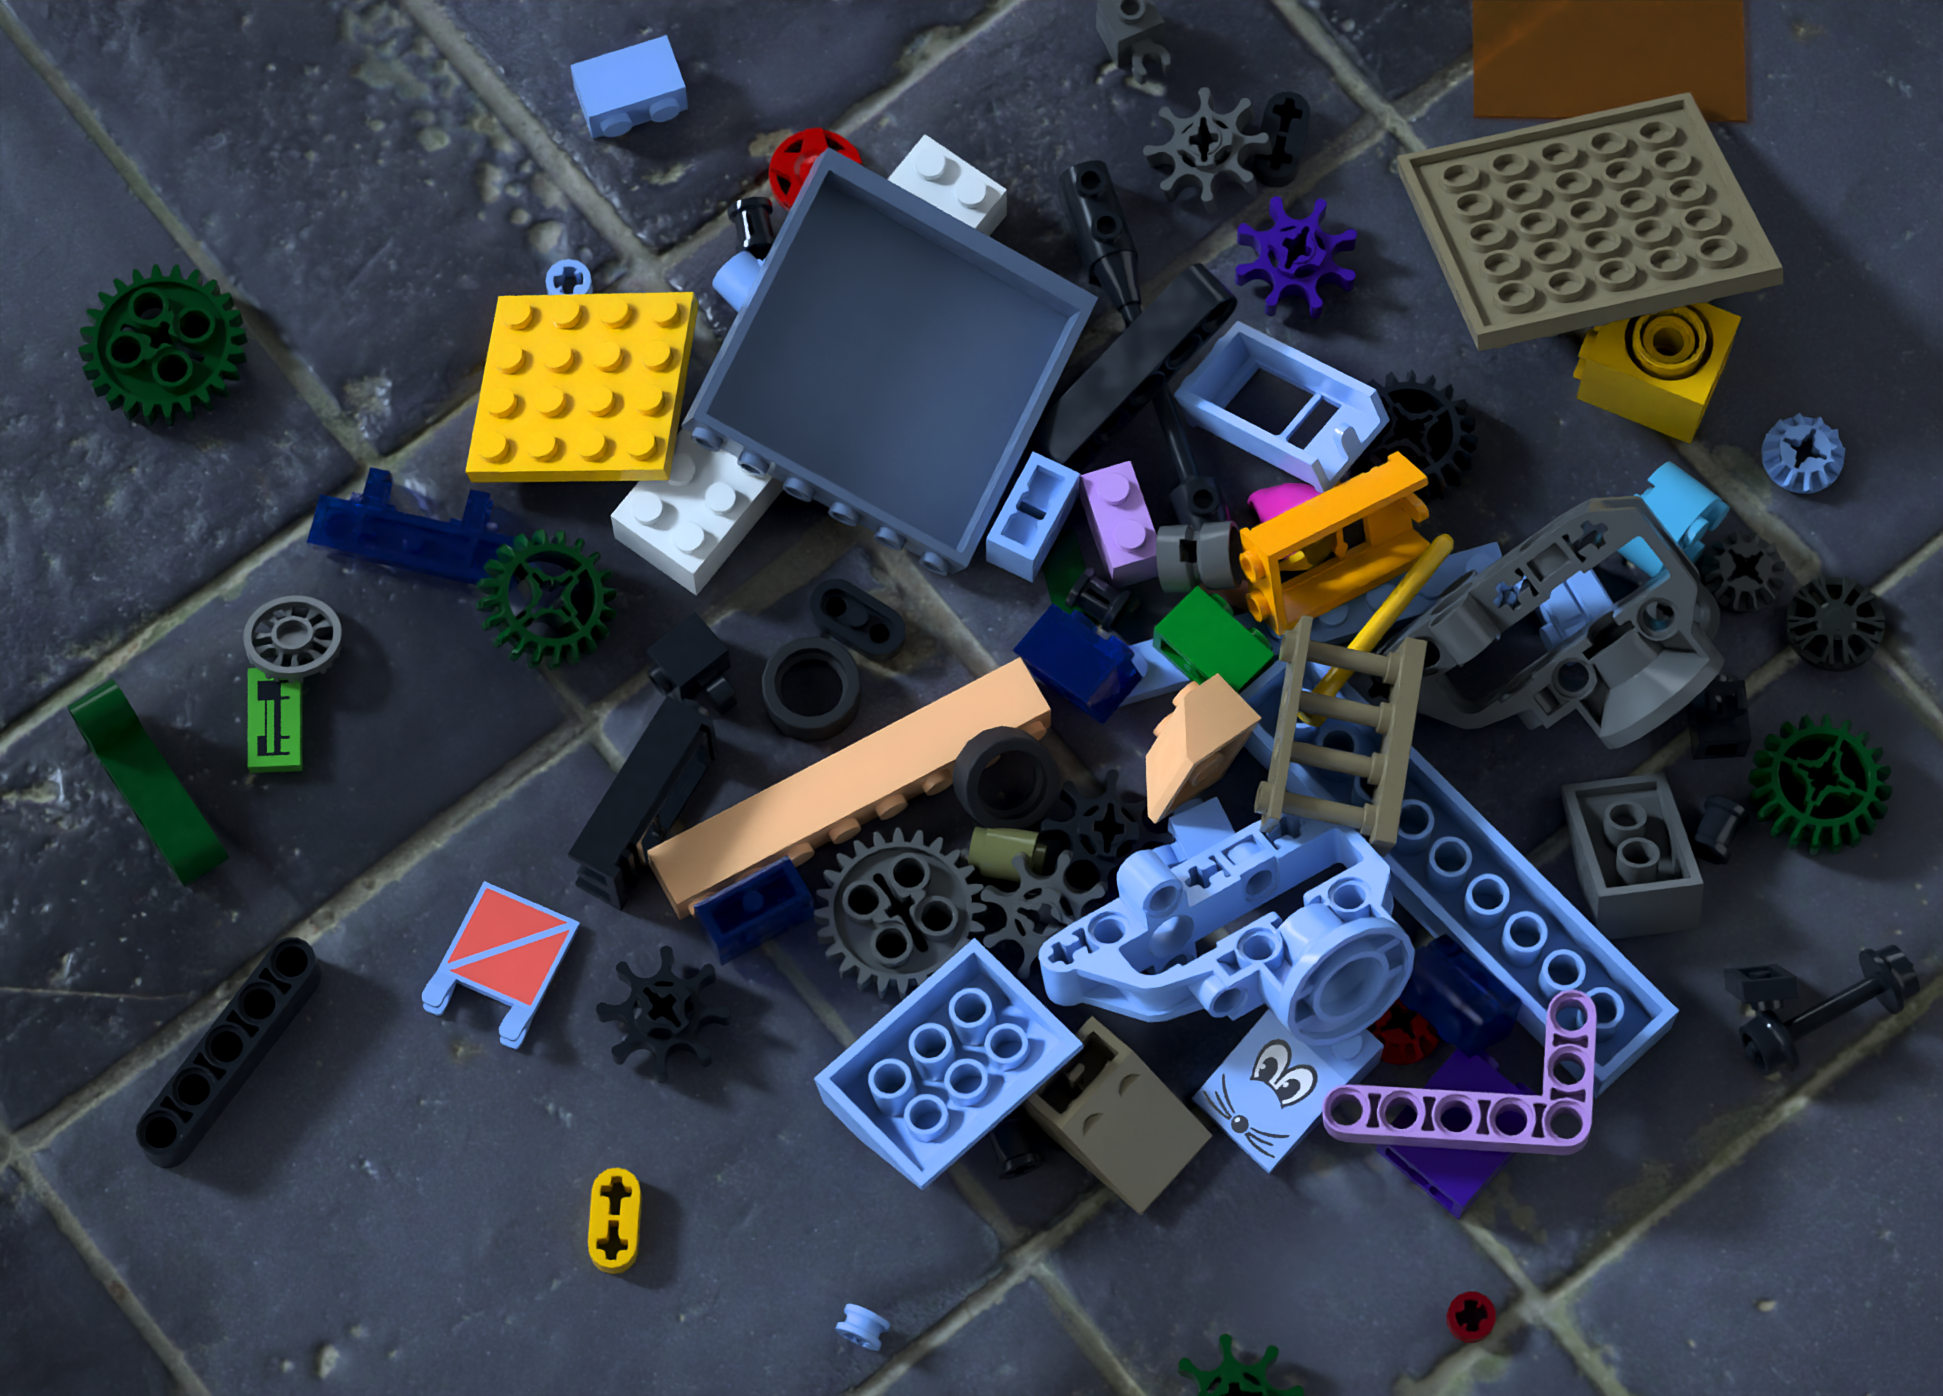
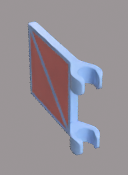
(506, 953)

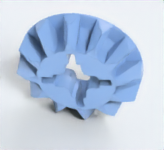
(1814, 473)

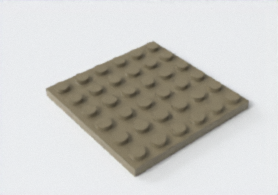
(1587, 221)

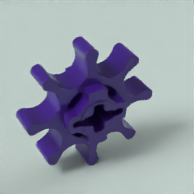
(1308, 270)

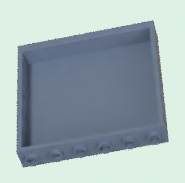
(889, 363)

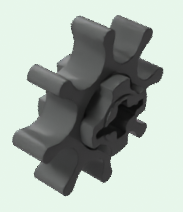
(1224, 154)
(1021, 907)

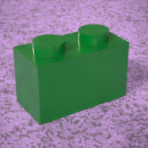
(1207, 640)

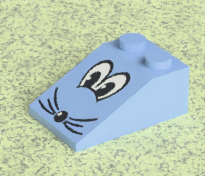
(1275, 1087)

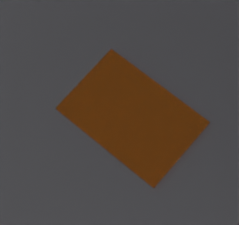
(1606, 55)

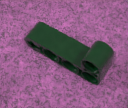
(147, 782)

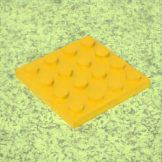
(583, 387)

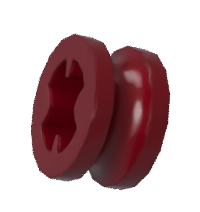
(1457, 1307)

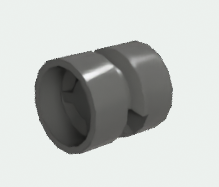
(1216, 551)

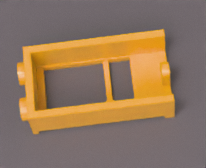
(1391, 546)

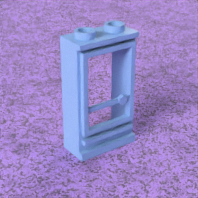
(1231, 366)

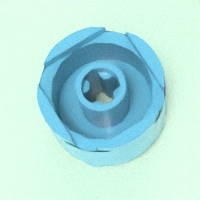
(1684, 510)

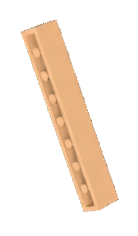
(846, 788)

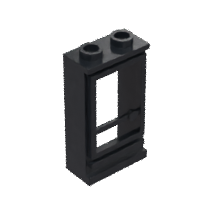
(644, 800)

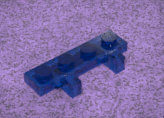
(380, 534)

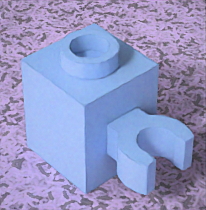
(1194, 828)

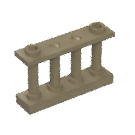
(1391, 719)

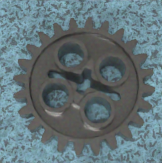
(859, 936)

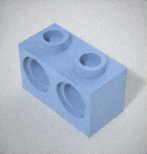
(1032, 517)

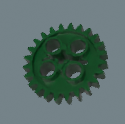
(142, 382)

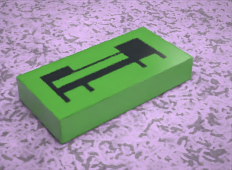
(274, 724)

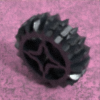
(1437, 415)

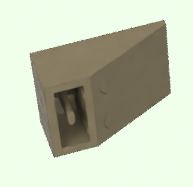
(1117, 1118)

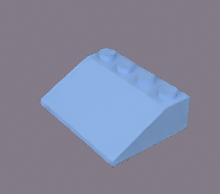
(946, 1065)

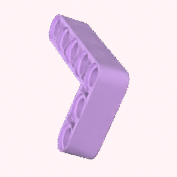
(1485, 1107)

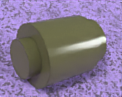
(994, 849)

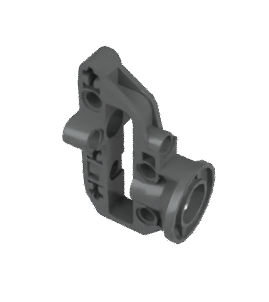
(1635, 664)

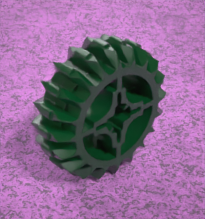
(532, 585)
(1838, 794)

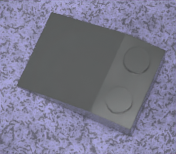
(1632, 856)

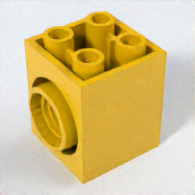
(1658, 366)

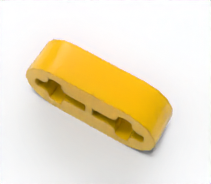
(602, 1220)

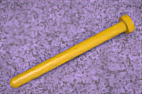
(1384, 618)

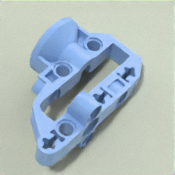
(1318, 972)

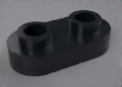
(859, 621)

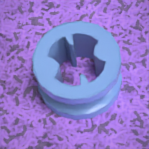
(568, 268)
(862, 1327)

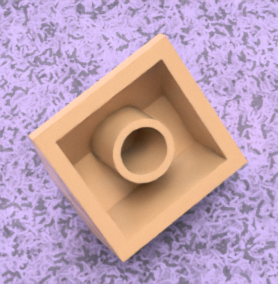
(1196, 744)

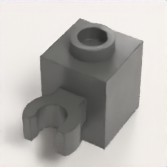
(1133, 34)

